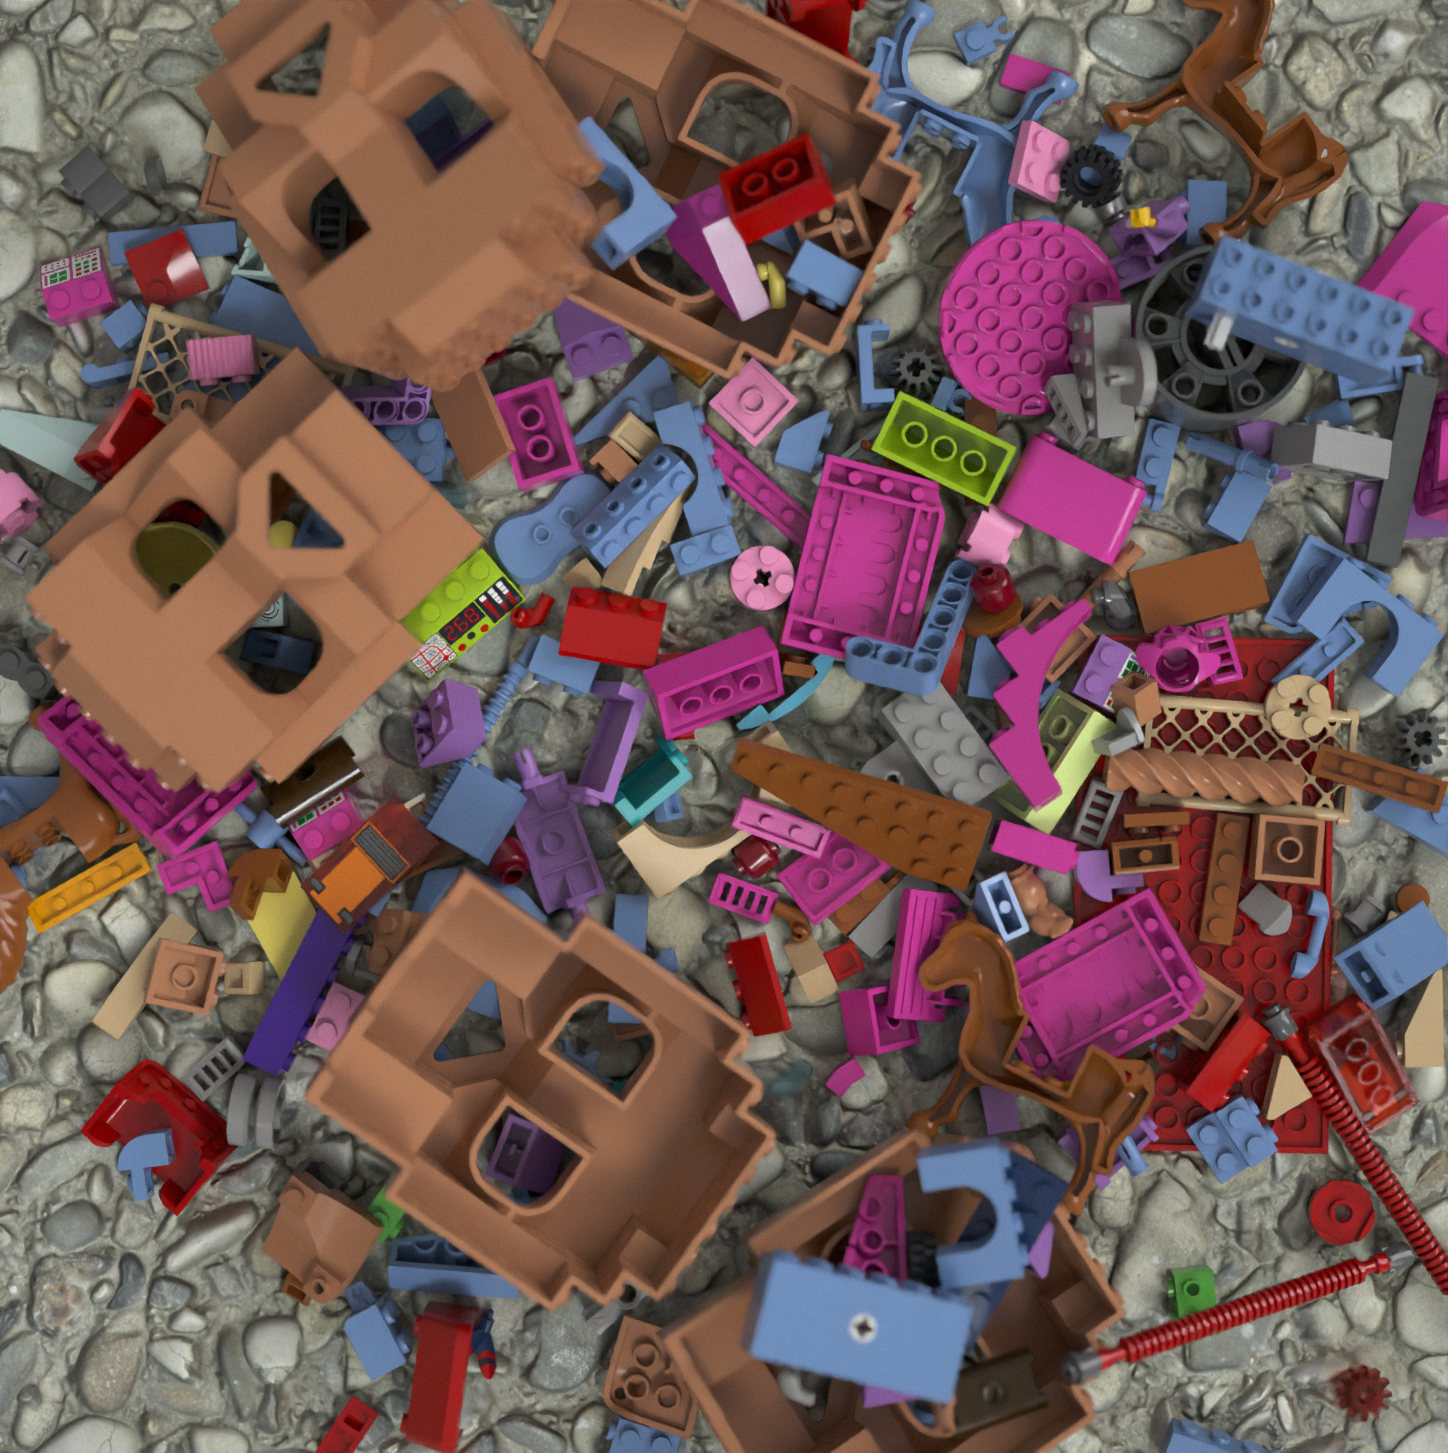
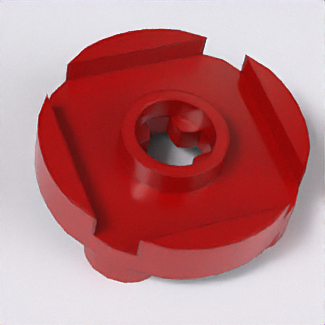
(1334, 1194)

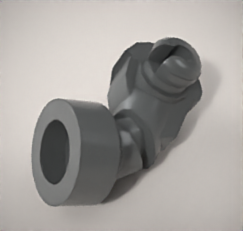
(1119, 610)

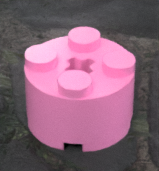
(17, 505)
(988, 536)
(768, 561)

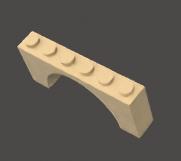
(670, 860)

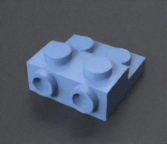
(1232, 1137)
(635, 1437)

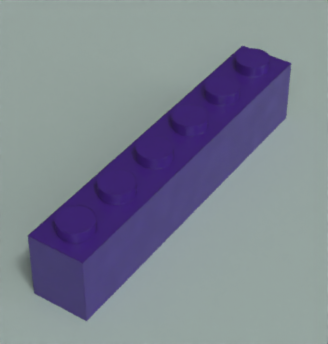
(300, 995)

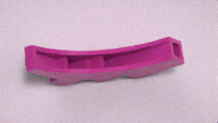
(1018, 699)

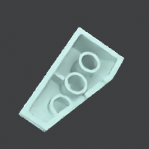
(49, 443)

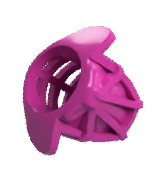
(1177, 658)

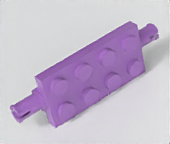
(555, 841)

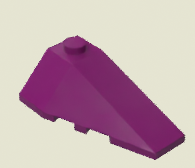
(717, 252)

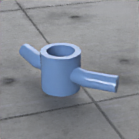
(267, 832)

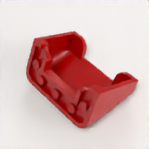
(818, 20)
(119, 439)
(157, 1100)

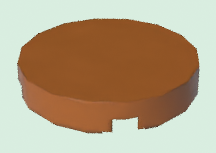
(994, 624)

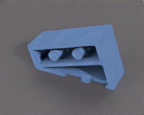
(1421, 825)

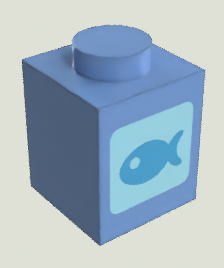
(126, 325)

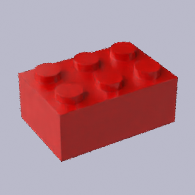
(777, 188)

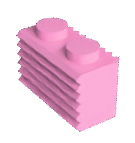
(223, 358)

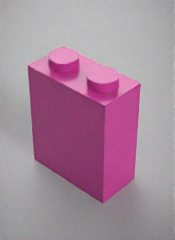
(1033, 847)

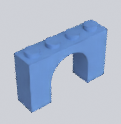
(643, 211)
(1409, 636)
(982, 1167)

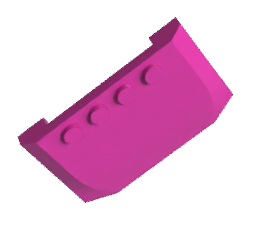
(1416, 273)
(864, 558)
(164, 817)
(1105, 987)

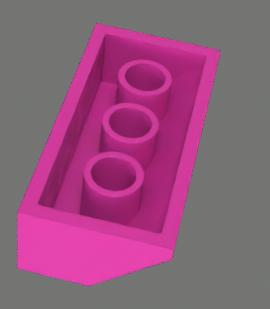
(714, 682)

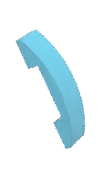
(760, 715)

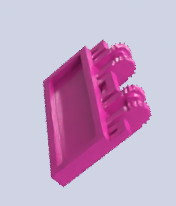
(918, 936)

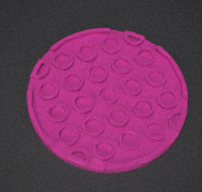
(1010, 307)

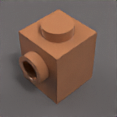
(1139, 694)

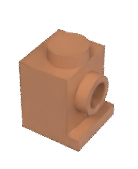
(614, 462)

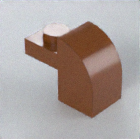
(257, 873)

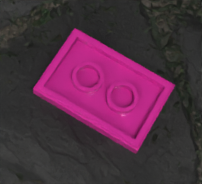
(833, 880)

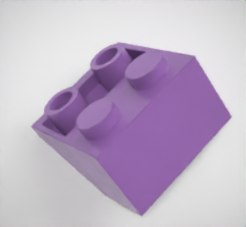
(448, 724)
(526, 1155)

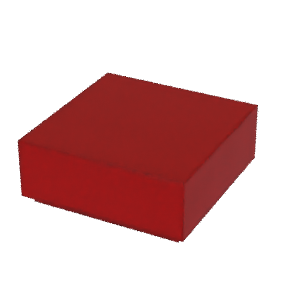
(844, 961)

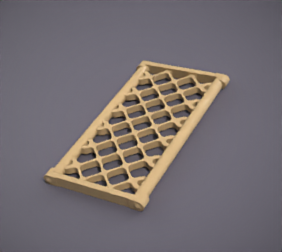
(157, 313)
(1329, 813)

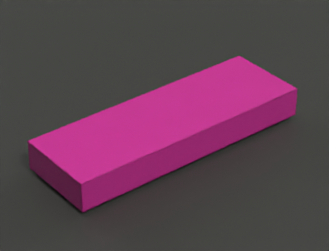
(780, 826)

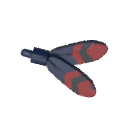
(483, 1343)

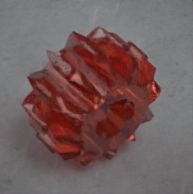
(1352, 1391)

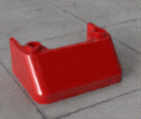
(439, 1376)

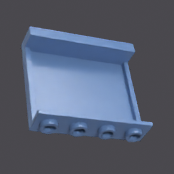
(261, 313)

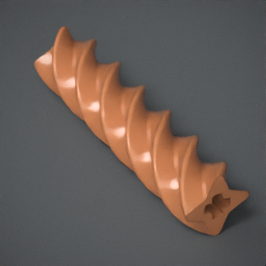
(1210, 775)

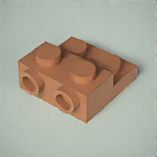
(1076, 644)
(389, 933)
(185, 976)
(1208, 1015)

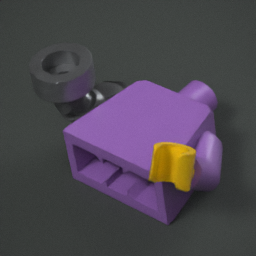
(1147, 228)

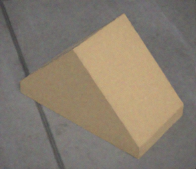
(811, 968)
(1284, 1088)

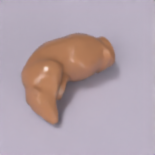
(1030, 891)

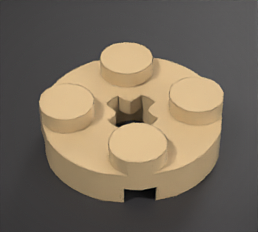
(1287, 691)

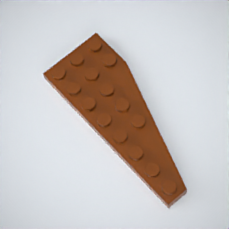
(892, 821)

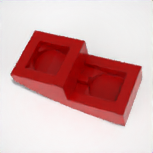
(348, 1428)

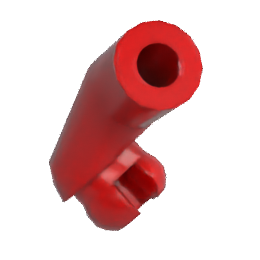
(532, 616)

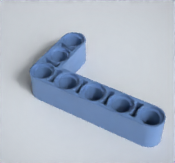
(919, 668)

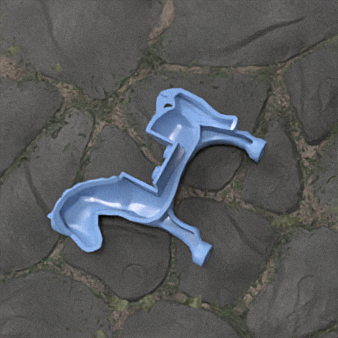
(984, 183)

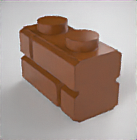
(1143, 855)

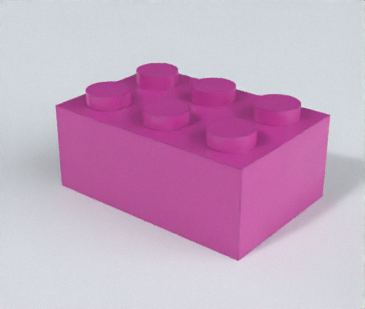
(540, 435)

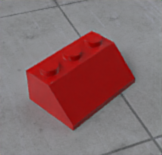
(612, 628)
(758, 985)
(1224, 1062)

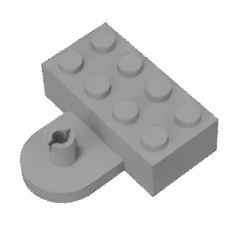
(1110, 367)
(935, 750)

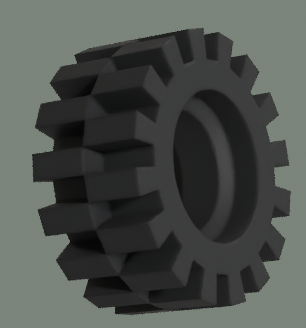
(1101, 163)
(921, 1258)

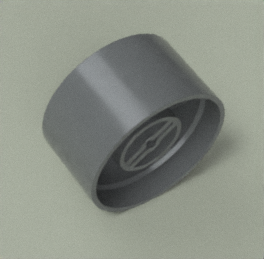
(1222, 368)

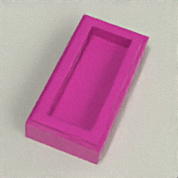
(1026, 74)

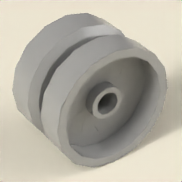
(256, 1111)

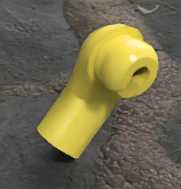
(777, 291)

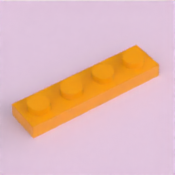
(89, 887)

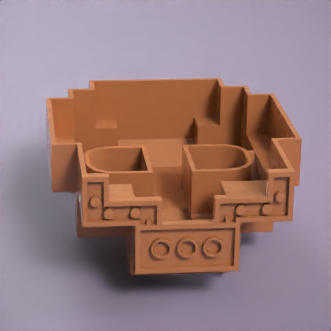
(668, 69)
(449, 255)
(159, 663)
(648, 1159)
(1047, 1314)

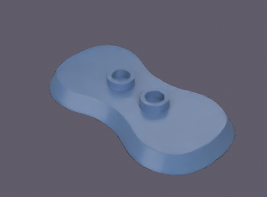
(536, 540)

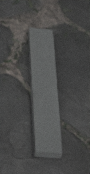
(1406, 455)

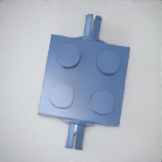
(422, 446)

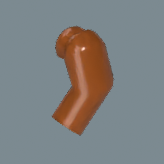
(797, 920)

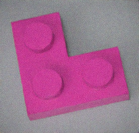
(202, 867)

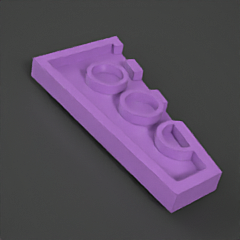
(1361, 514)

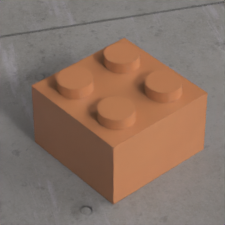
(1286, 849)

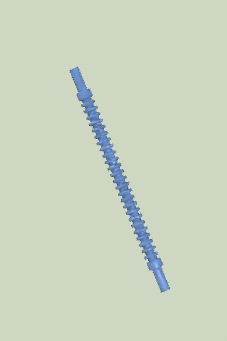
(517, 671)

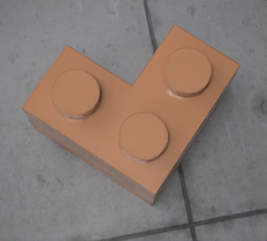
(845, 220)

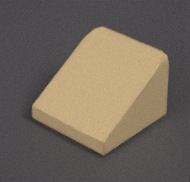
(583, 576)
(244, 977)

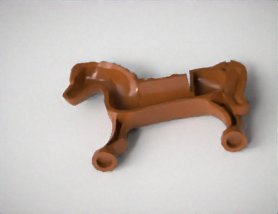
(1210, 83)
(88, 821)
(1099, 1099)

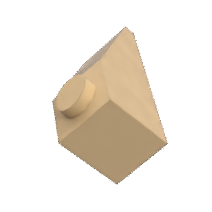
(1421, 1030)

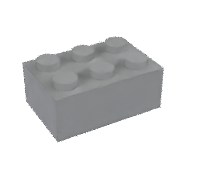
(1331, 451)

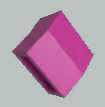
(844, 1075)

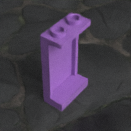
(610, 743)

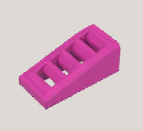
(1229, 648)
(719, 886)

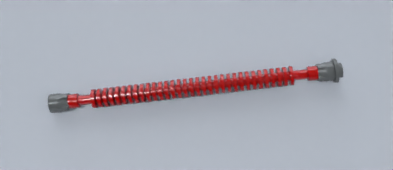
(1360, 1145)
(1236, 1312)

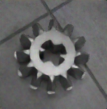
(904, 363)
(1431, 738)

